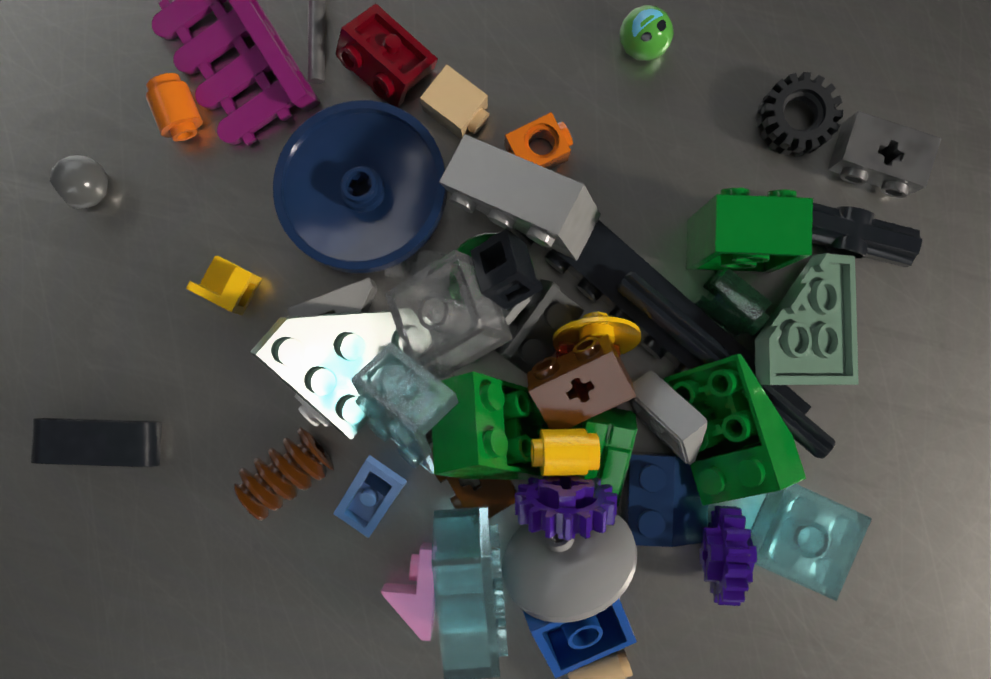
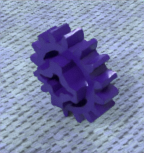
(566, 505)
(727, 555)

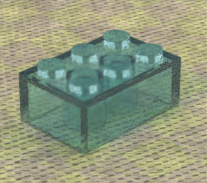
(469, 593)

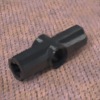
(858, 234)

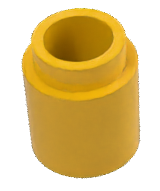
(565, 452)

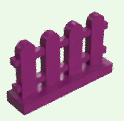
(251, 66)

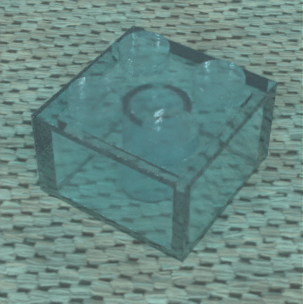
(808, 538)

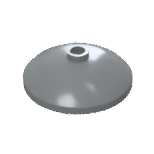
(569, 577)

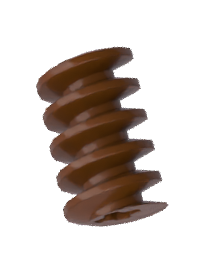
(283, 475)

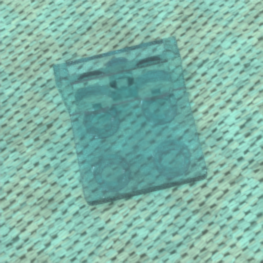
(402, 403)

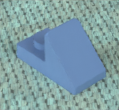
(369, 496)

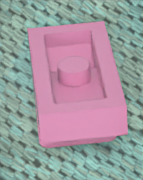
(417, 601)

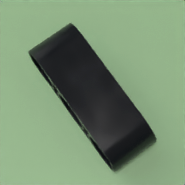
(96, 442)

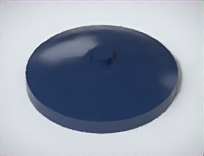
(360, 186)

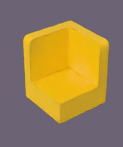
(227, 285)

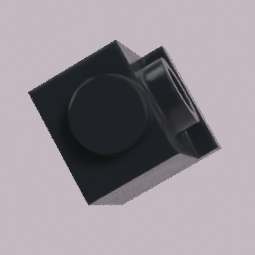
(505, 270)

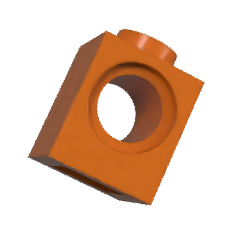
(545, 127)

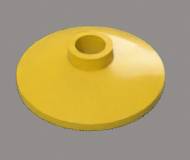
(597, 325)

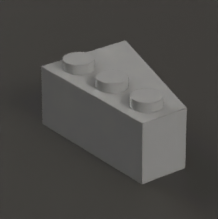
(521, 196)

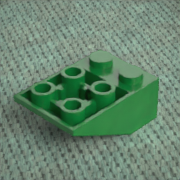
(487, 430)
(745, 440)

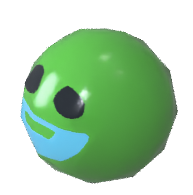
(646, 33)

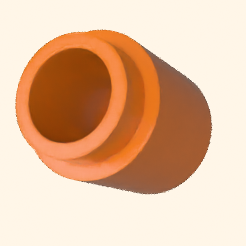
(173, 107)

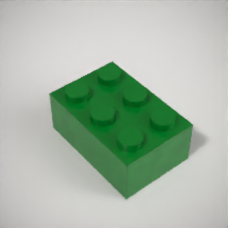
(750, 231)

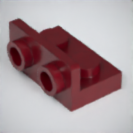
(383, 54)

